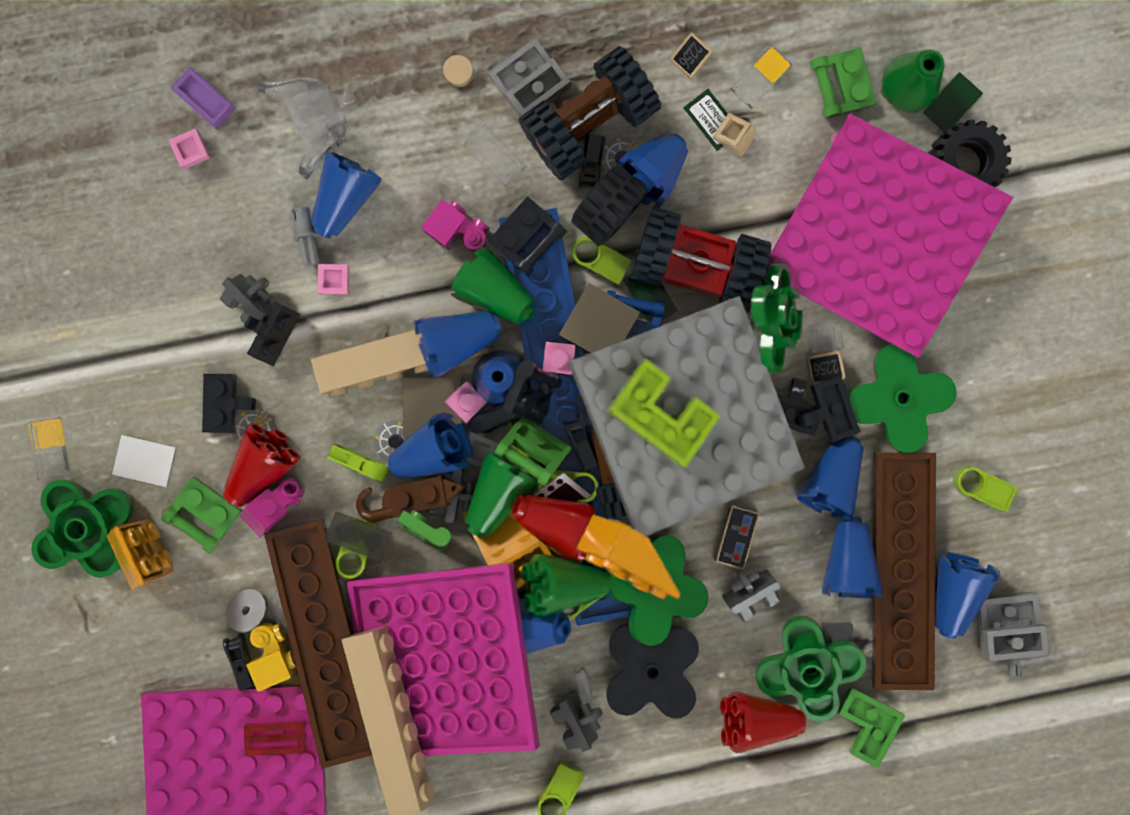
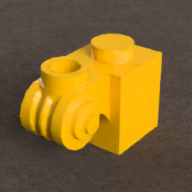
(276, 662)

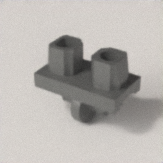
(250, 294)
(450, 512)
(751, 590)
(580, 719)

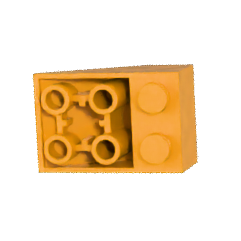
(509, 545)
(140, 552)
(626, 556)

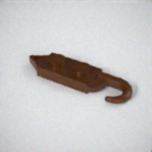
(415, 496)

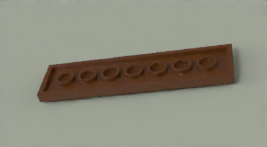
(906, 566)
(316, 626)

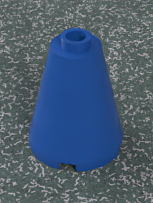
(341, 193)
(454, 338)
(483, 374)
(432, 449)
(834, 480)
(852, 563)
(961, 592)

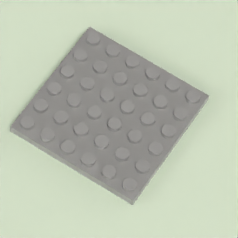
(719, 363)

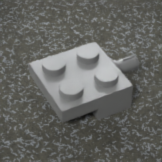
(530, 78)
(1012, 630)

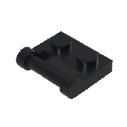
(519, 230)
(526, 401)

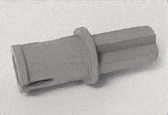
(305, 235)

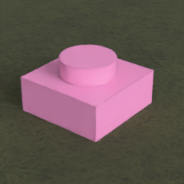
(189, 149)
(333, 279)
(558, 357)
(465, 402)

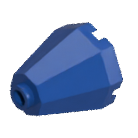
(657, 166)
(543, 631)

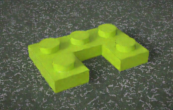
(636, 410)

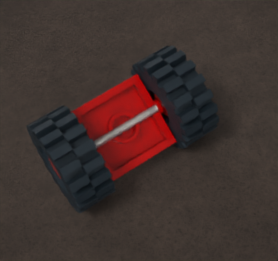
(700, 259)

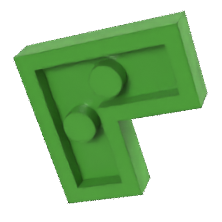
(877, 721)

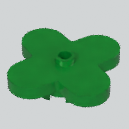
(776, 316)
(923, 395)
(64, 540)
(651, 615)
(816, 687)

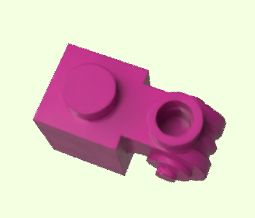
(449, 222)
(270, 506)

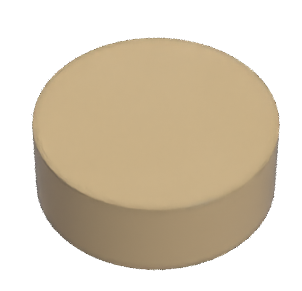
(458, 70)

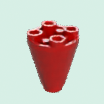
(258, 464)
(554, 523)
(757, 722)

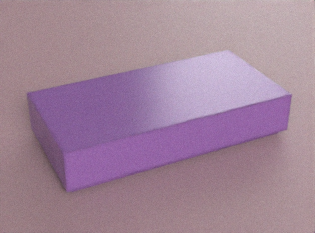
(203, 98)

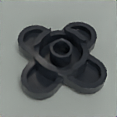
(667, 689)

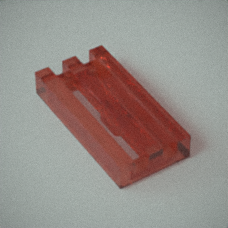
(275, 726)

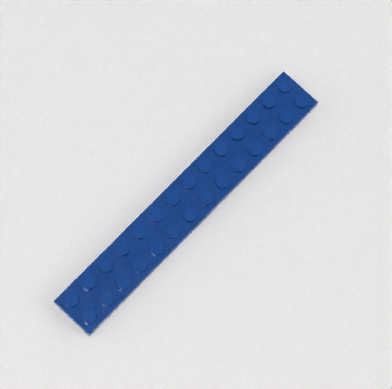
(554, 302)

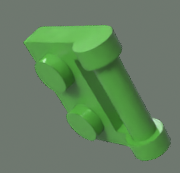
(851, 79)
(538, 445)
(208, 507)
(417, 526)

